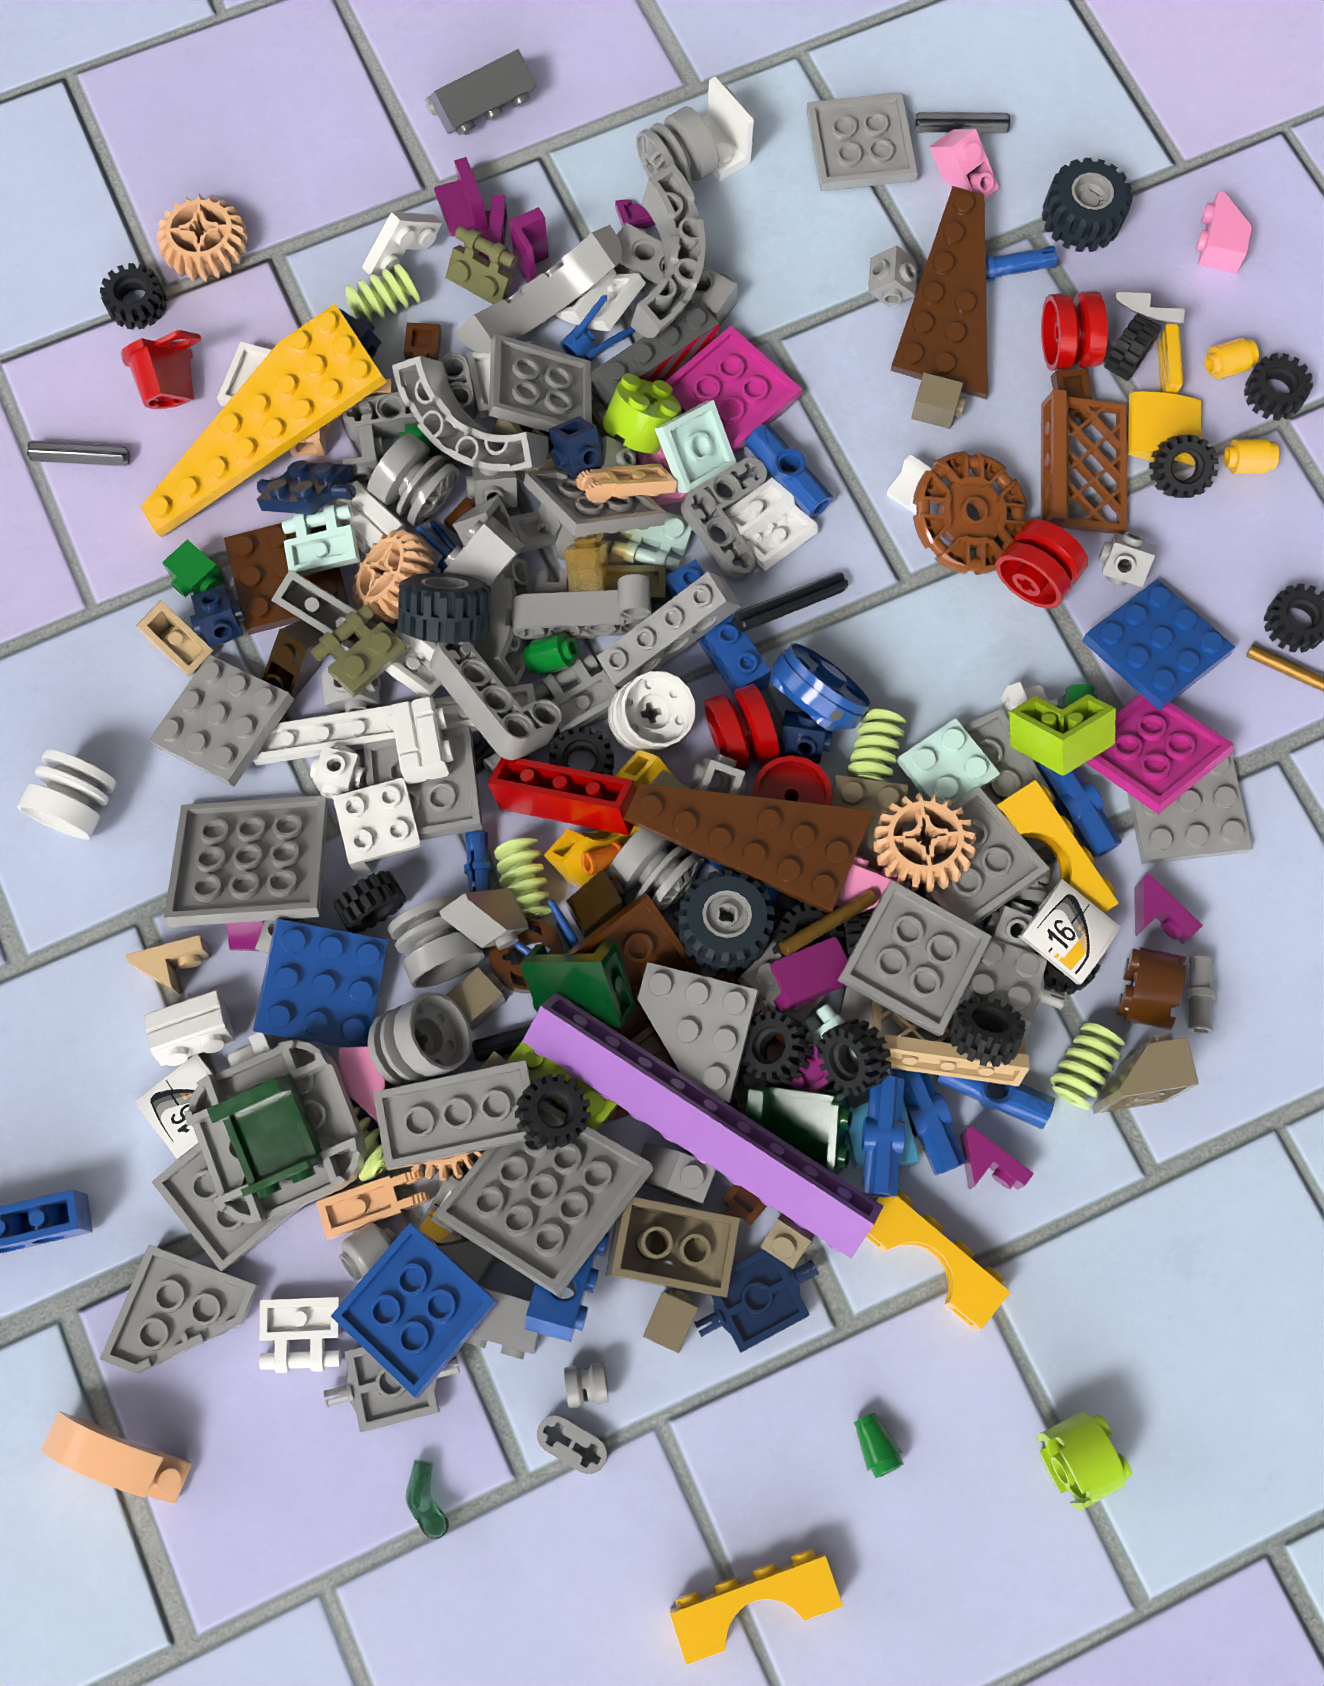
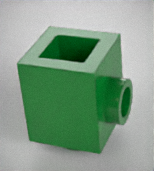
(191, 570)

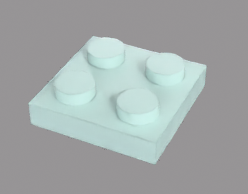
(695, 446)
(948, 764)

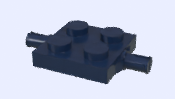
(306, 488)
(759, 1300)

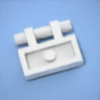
(299, 1320)

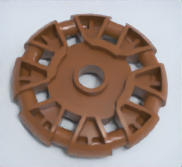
(952, 515)

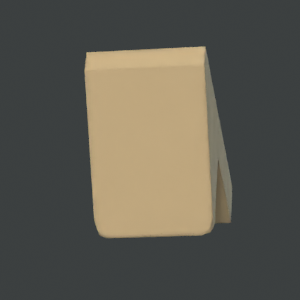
(173, 638)
(161, 960)

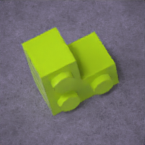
(1062, 736)

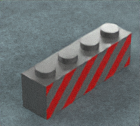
(658, 356)

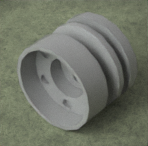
(681, 142)
(407, 476)
(661, 872)
(434, 945)
(419, 1040)

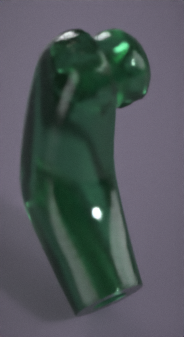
(421, 1503)

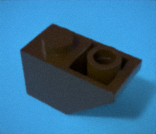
(290, 660)
(596, 902)

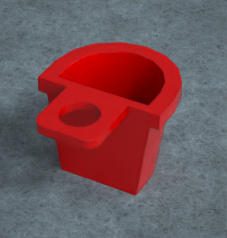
(162, 368)

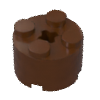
(1153, 987)

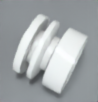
(656, 693)
(65, 799)

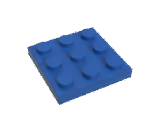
(1158, 644)
(320, 984)
(414, 1310)

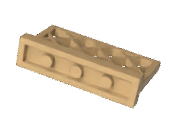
(940, 1057)

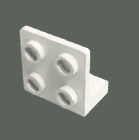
(730, 127)
(376, 823)

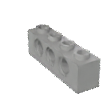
(637, 244)
(669, 629)

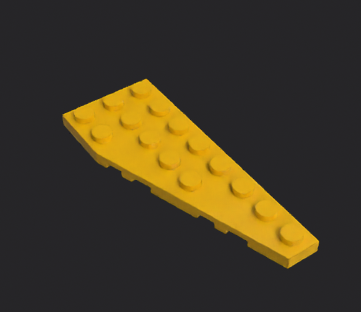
(286, 399)

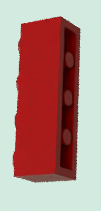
(563, 794)

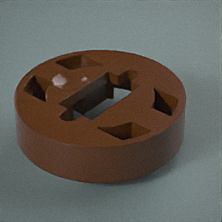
(503, 969)

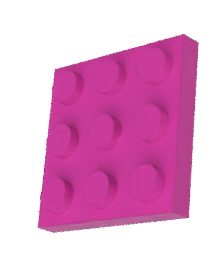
(739, 380)
(1159, 753)

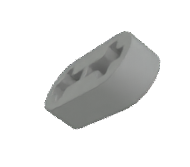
(567, 1453)

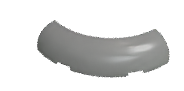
(684, 244)
(545, 293)
(449, 427)
(500, 647)

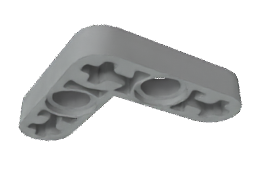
(715, 506)

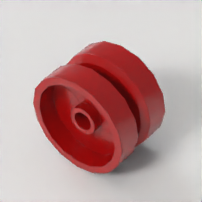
(1074, 330)
(1042, 563)
(742, 727)
(793, 780)

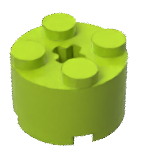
(638, 409)
(1083, 1459)

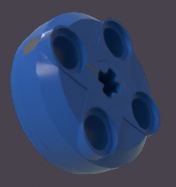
(819, 688)

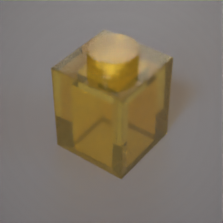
(587, 565)

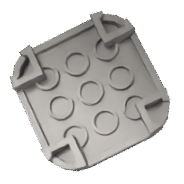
(328, 1111)

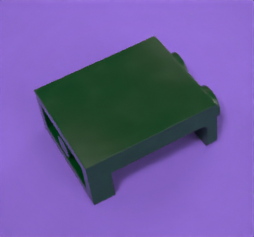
(588, 980)
(805, 1119)
(270, 1135)

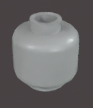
(365, 1248)

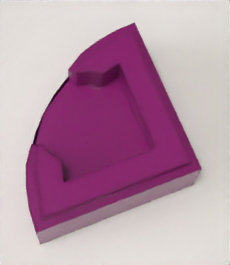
(633, 214)

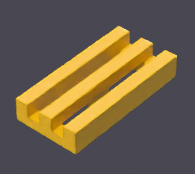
(1170, 360)

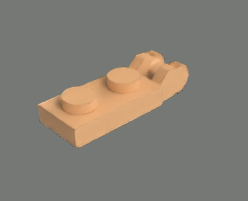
(625, 482)
(368, 1204)

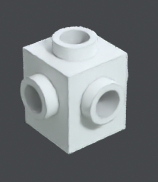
(347, 778)

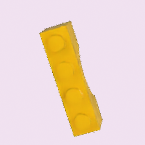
(1036, 818)
(567, 850)
(972, 1291)
(705, 1620)

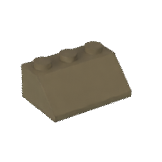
(1150, 1075)

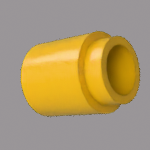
(1231, 358)
(1251, 456)

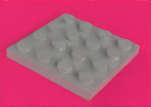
(248, 861)
(543, 1205)

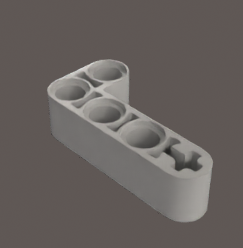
(391, 403)
(583, 611)
(490, 706)

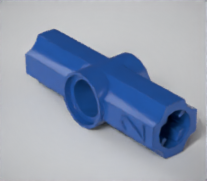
(776, 456)
(1083, 809)
(1018, 1101)
(930, 1121)
(883, 1138)

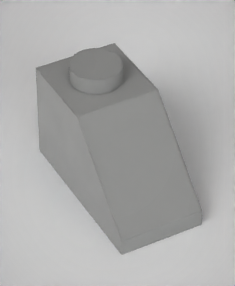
(487, 917)
(678, 1174)

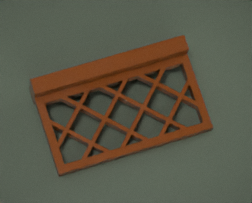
(1057, 455)

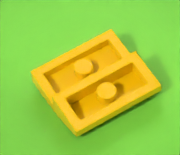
(1159, 417)

